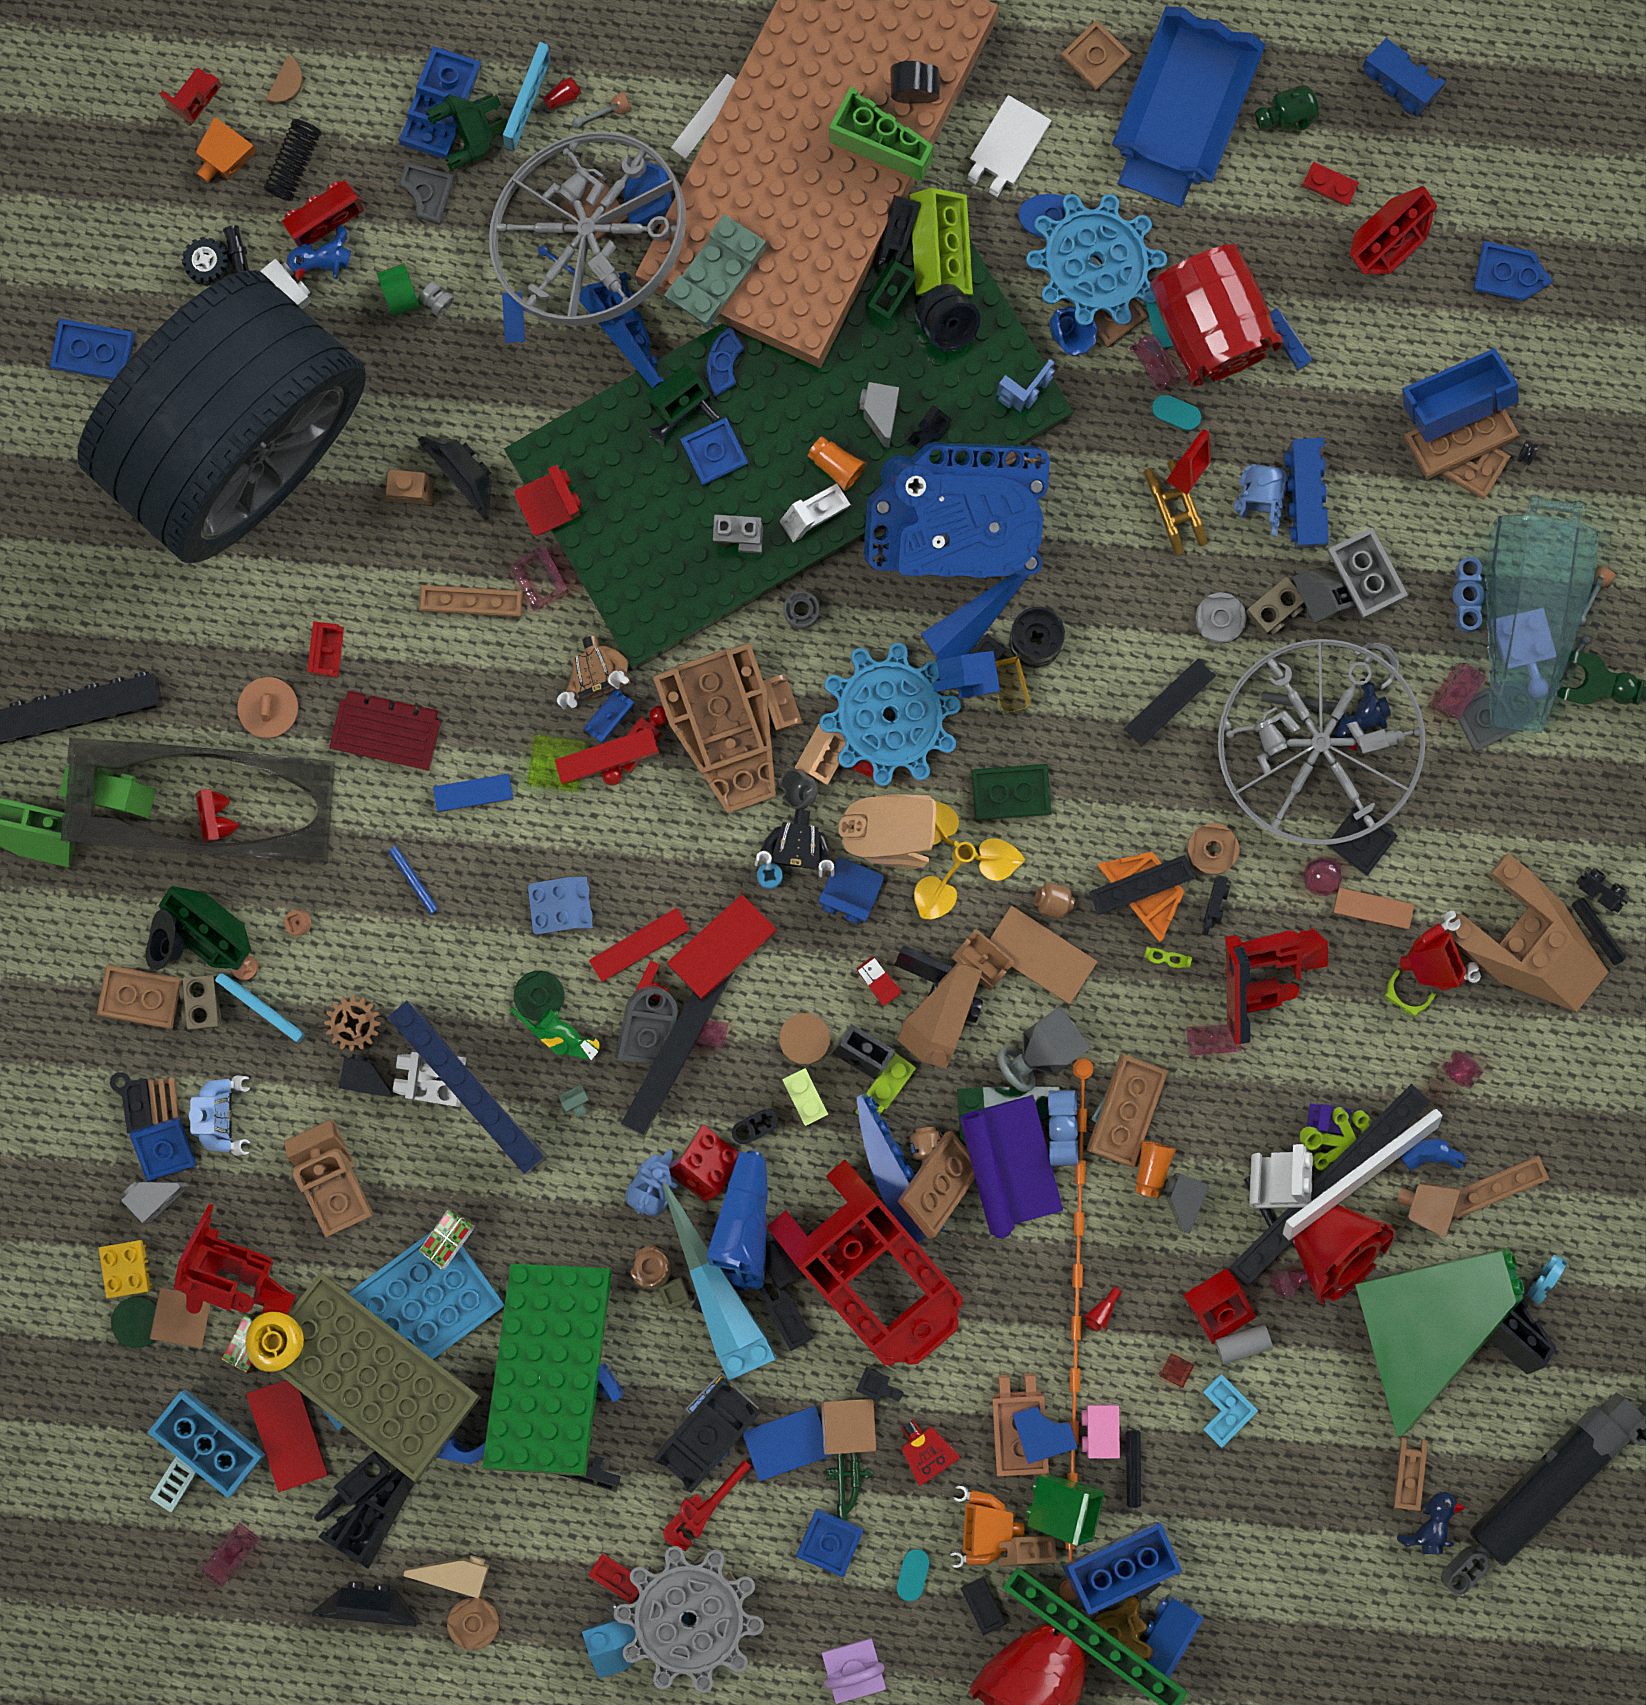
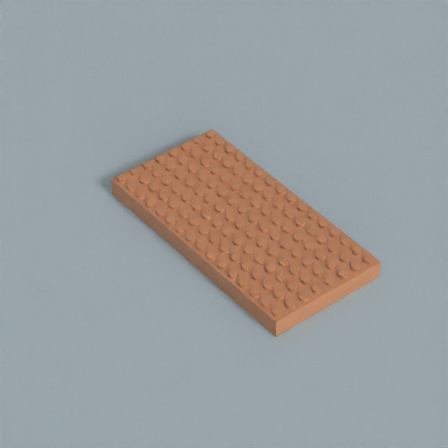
(783, 179)

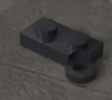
(1213, 913)
(135, 1101)

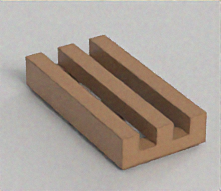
(153, 1099)

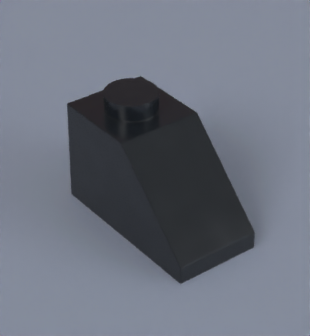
(363, 1077)

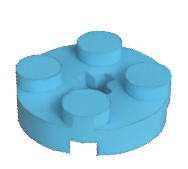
(1548, 1277)

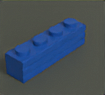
(1291, 345)

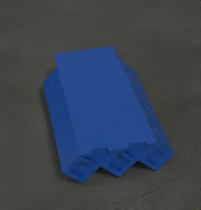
(1184, 104)

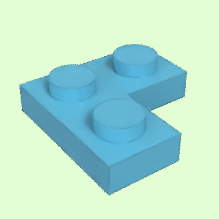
(1233, 1413)

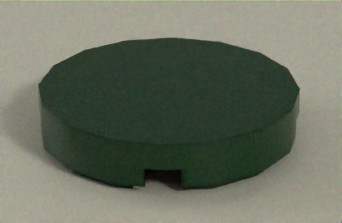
(545, 991)
(133, 1321)

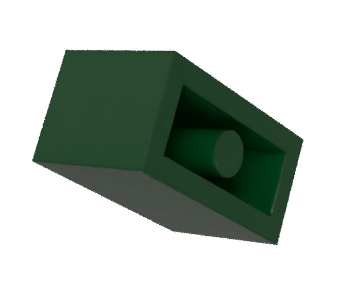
(890, 288)
(678, 394)

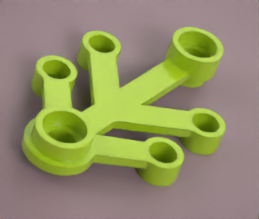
(1313, 1138)

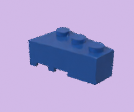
(1402, 78)

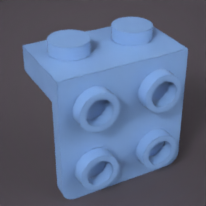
(1014, 395)
(560, 905)

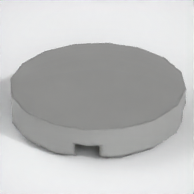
(1213, 622)

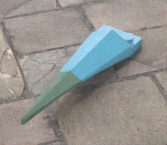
(732, 1328)

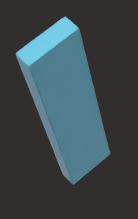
(260, 1007)

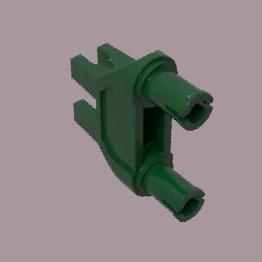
(471, 125)

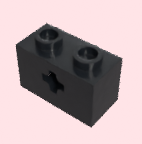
(863, 1052)

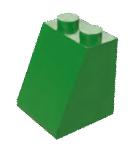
(1065, 1509)

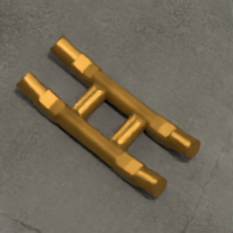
(1171, 521)

